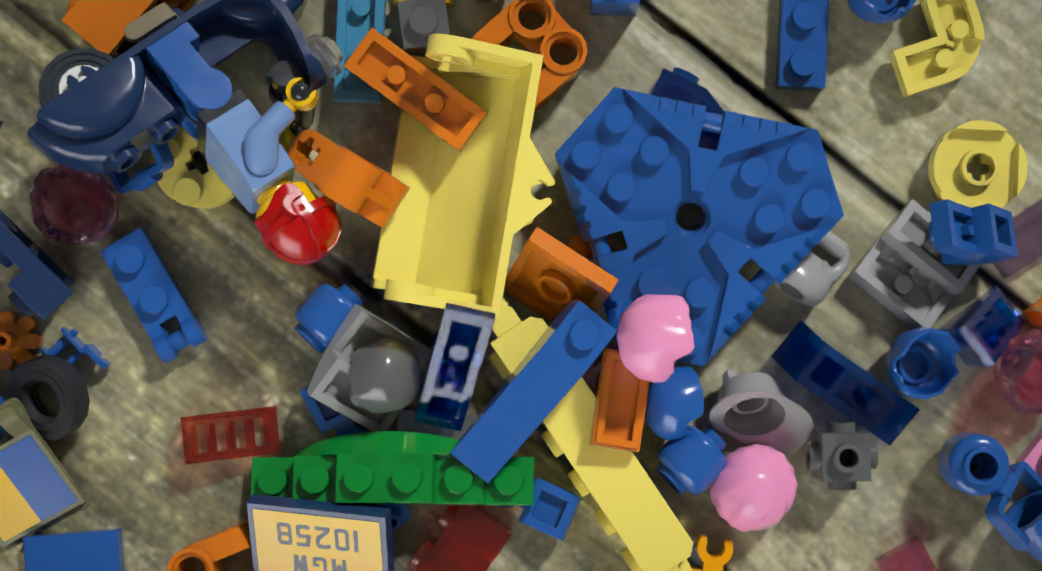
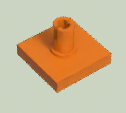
(555, 273)

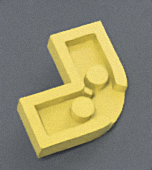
(950, 52)

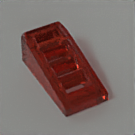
(270, 430)

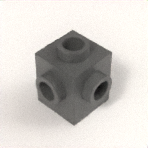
(825, 448)

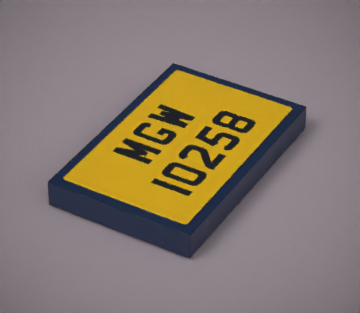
(318, 535)

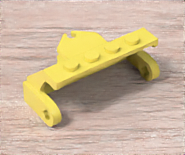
(464, 206)

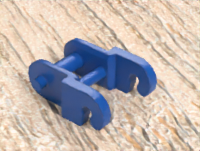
(70, 337)

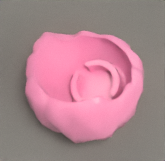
(654, 335)
(754, 488)

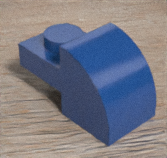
(972, 234)

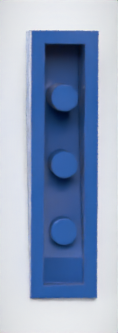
(534, 389)

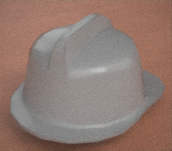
(758, 412)

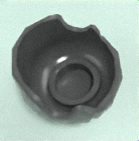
(385, 375)

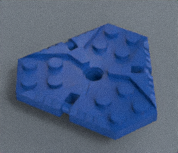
(759, 195)

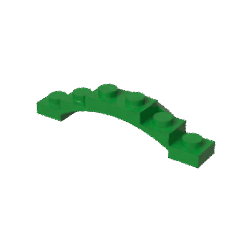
(390, 470)

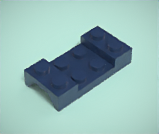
(38, 282)

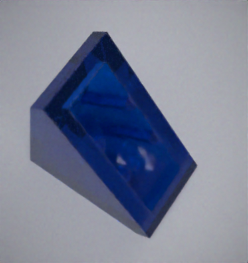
(985, 328)

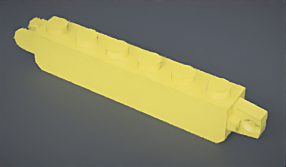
(613, 476)

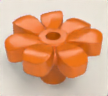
(17, 339)

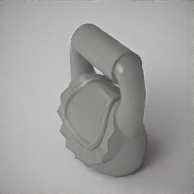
(813, 276)

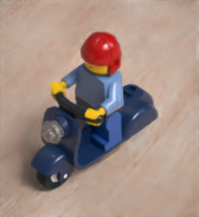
(110, 110)

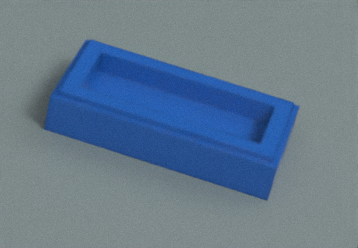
(75, 551)

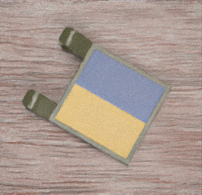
(31, 477)

